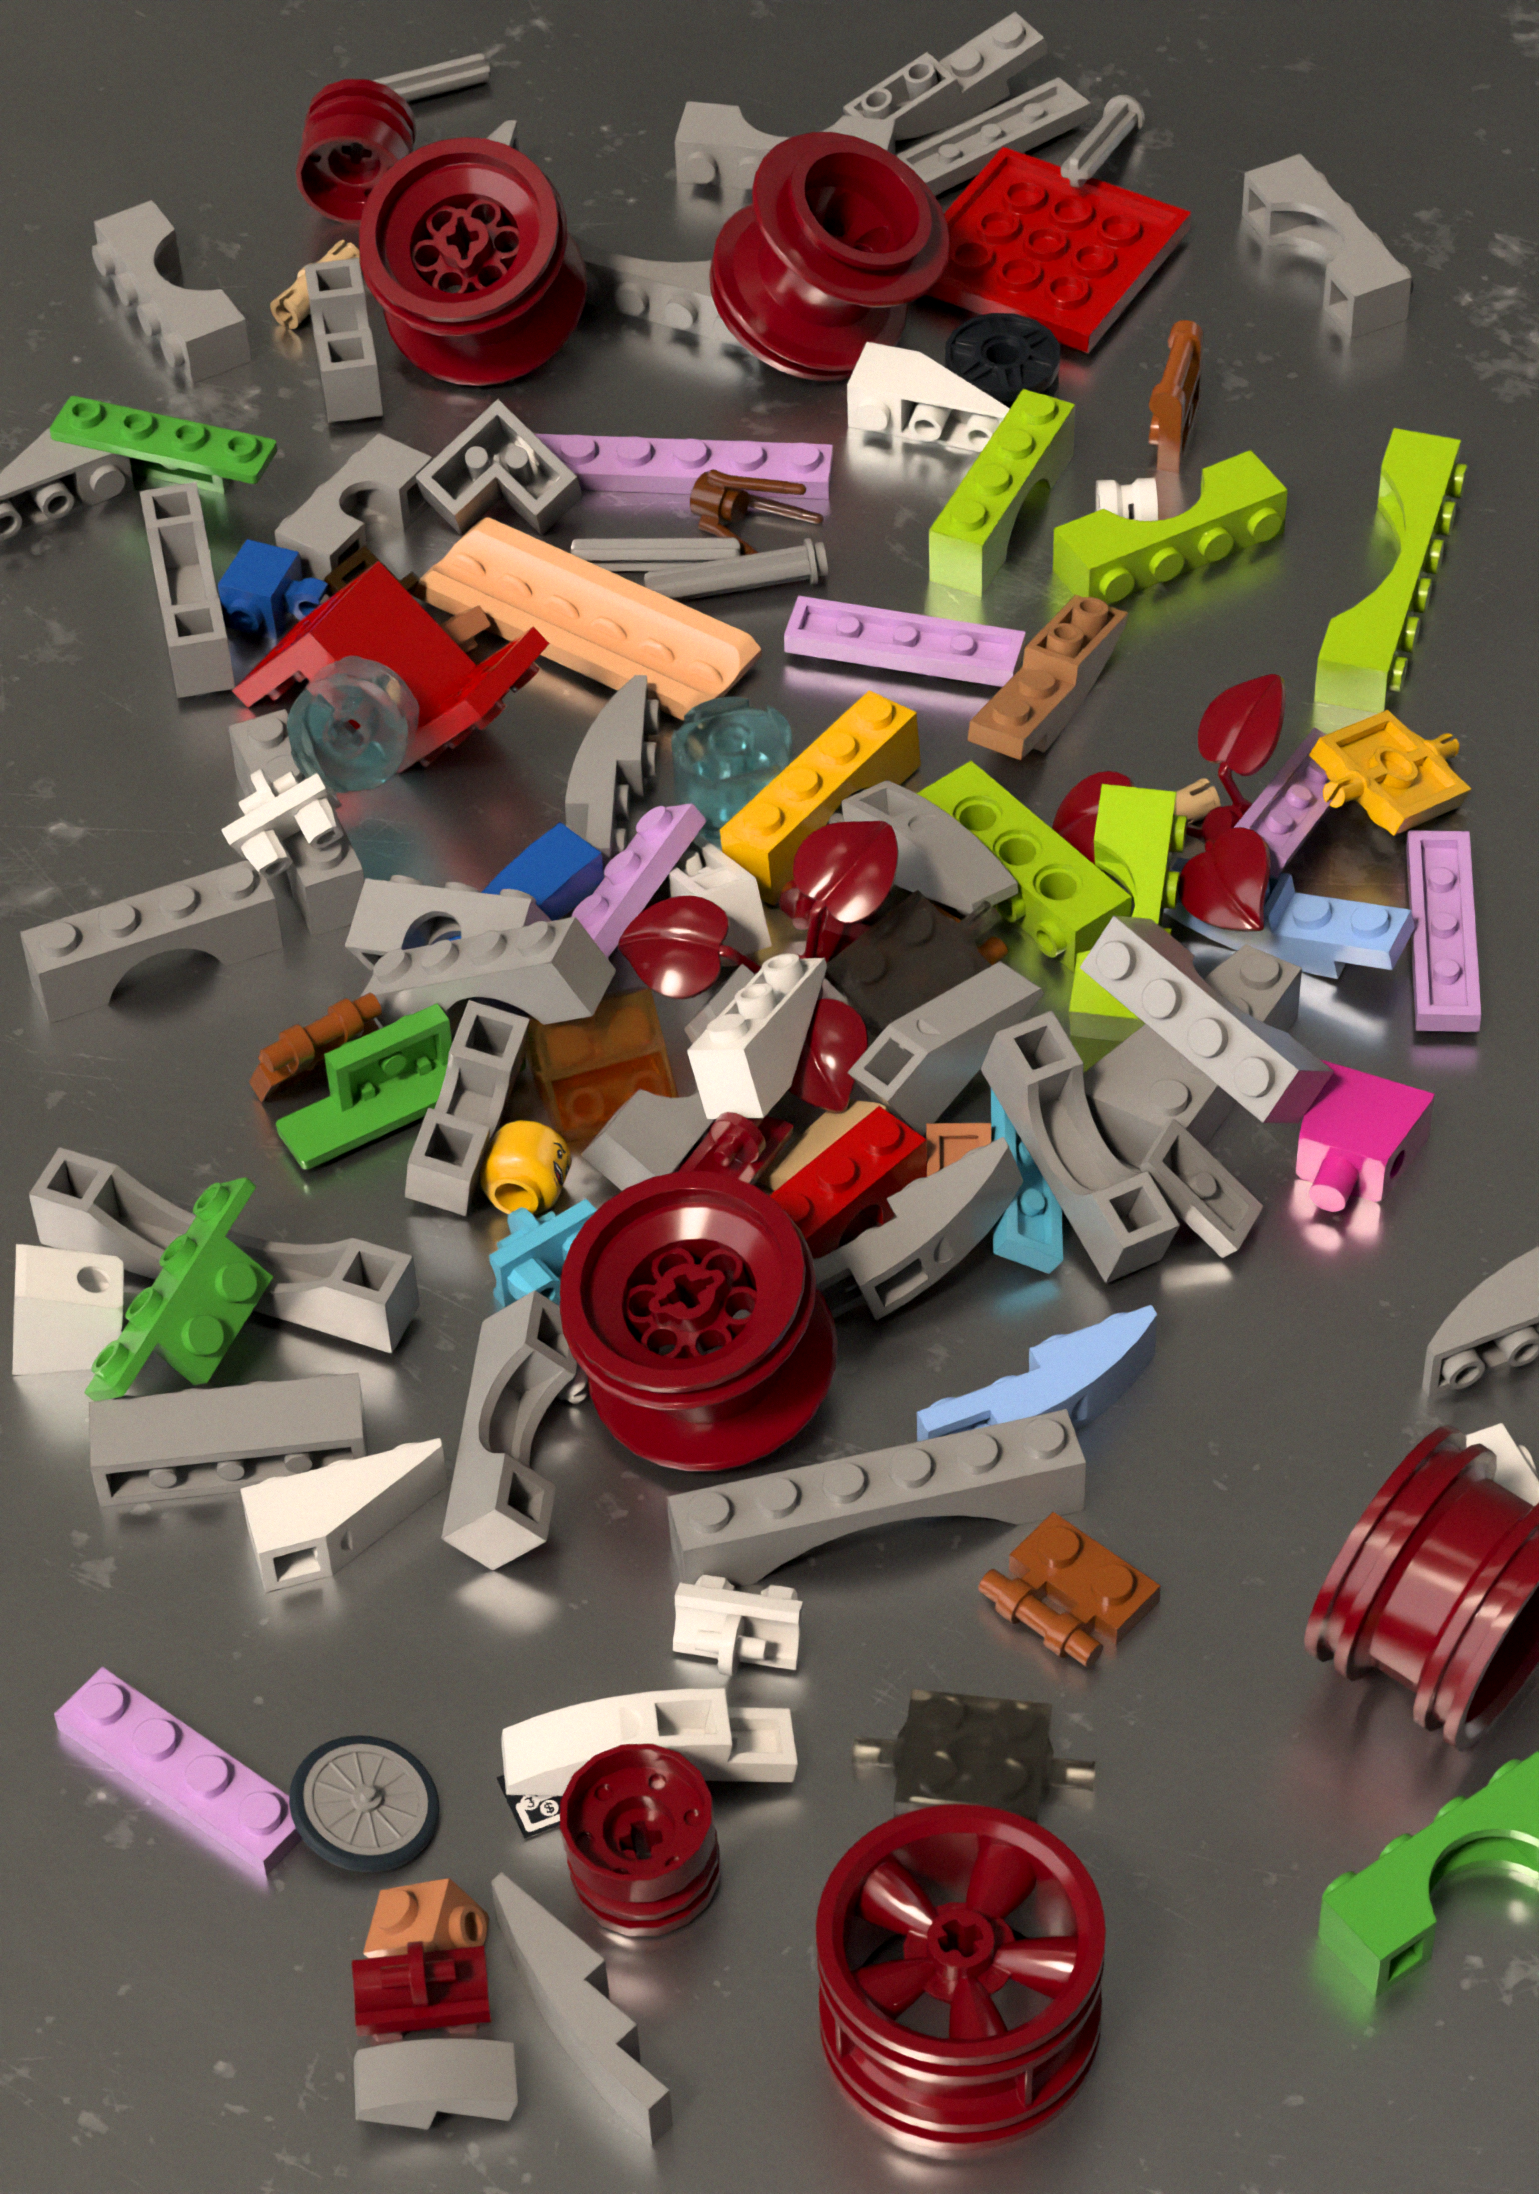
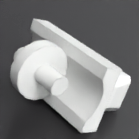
(279, 812)
(738, 1625)

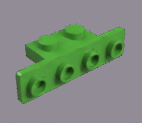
(165, 445)
(373, 1087)
(193, 1303)

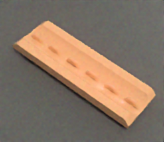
(590, 617)

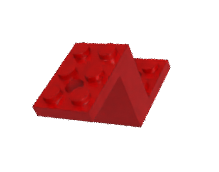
(386, 625)

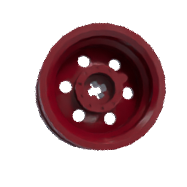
(1438, 1589)

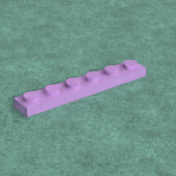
(676, 464)

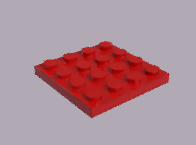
(1054, 249)

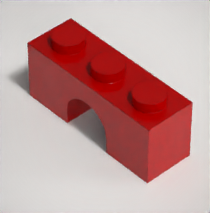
(852, 1176)

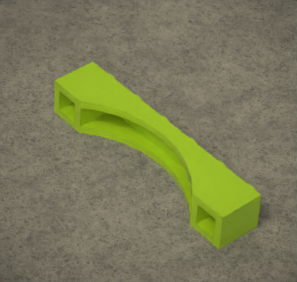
(1366, 643)

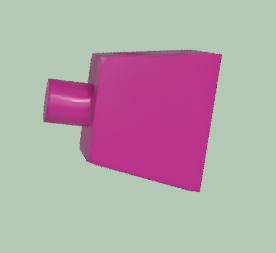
(1360, 1136)

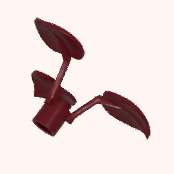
(840, 866)
(1232, 876)

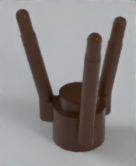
(721, 500)

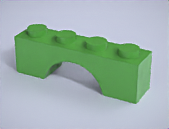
(1384, 1915)

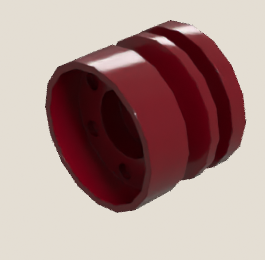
(349, 143)
(634, 1805)

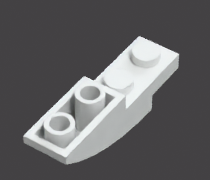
(694, 1722)

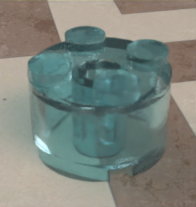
(360, 692)
(727, 757)

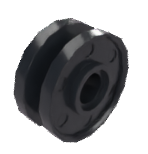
(1005, 356)

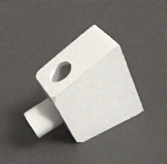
(65, 1308)

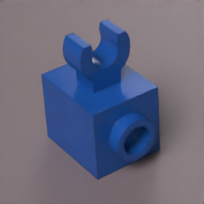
(266, 589)

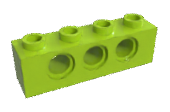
(1060, 892)

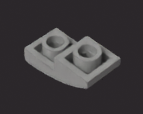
(417, 2078)

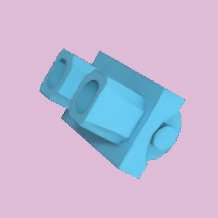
(536, 1252)

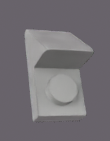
(1200, 1189)

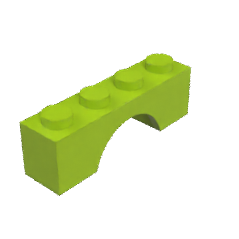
(976, 524)
(1120, 556)
(1135, 845)

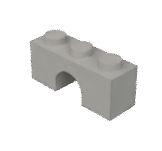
(343, 340)
(370, 488)
(414, 915)
(469, 1108)

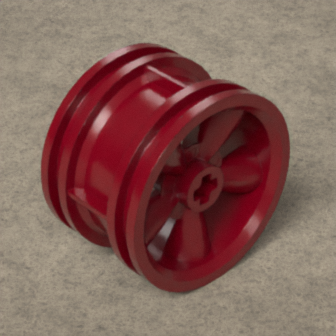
(956, 1889)

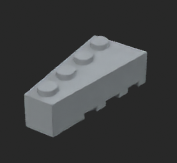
(1152, 1082)

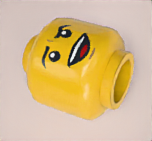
(525, 1167)

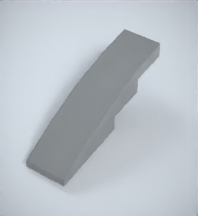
(572, 1996)

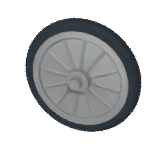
(364, 1803)

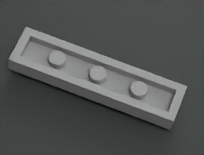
(1013, 125)

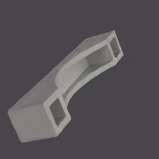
(654, 291)
(330, 1287)
(994, 1472)

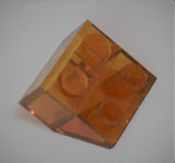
(599, 1062)

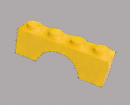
(859, 750)

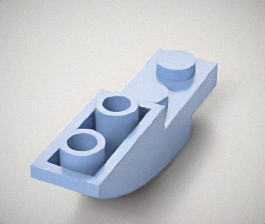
(1314, 930)
(1066, 1371)

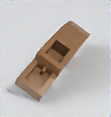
(1053, 681)

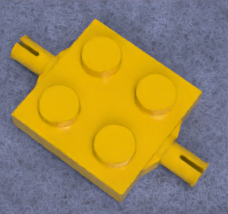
(1390, 772)

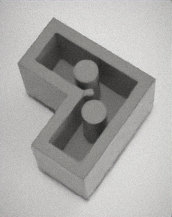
(495, 461)

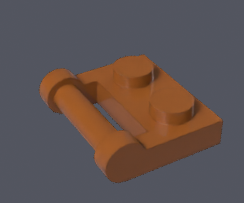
(1177, 396)

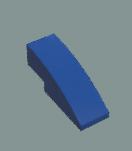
(555, 870)

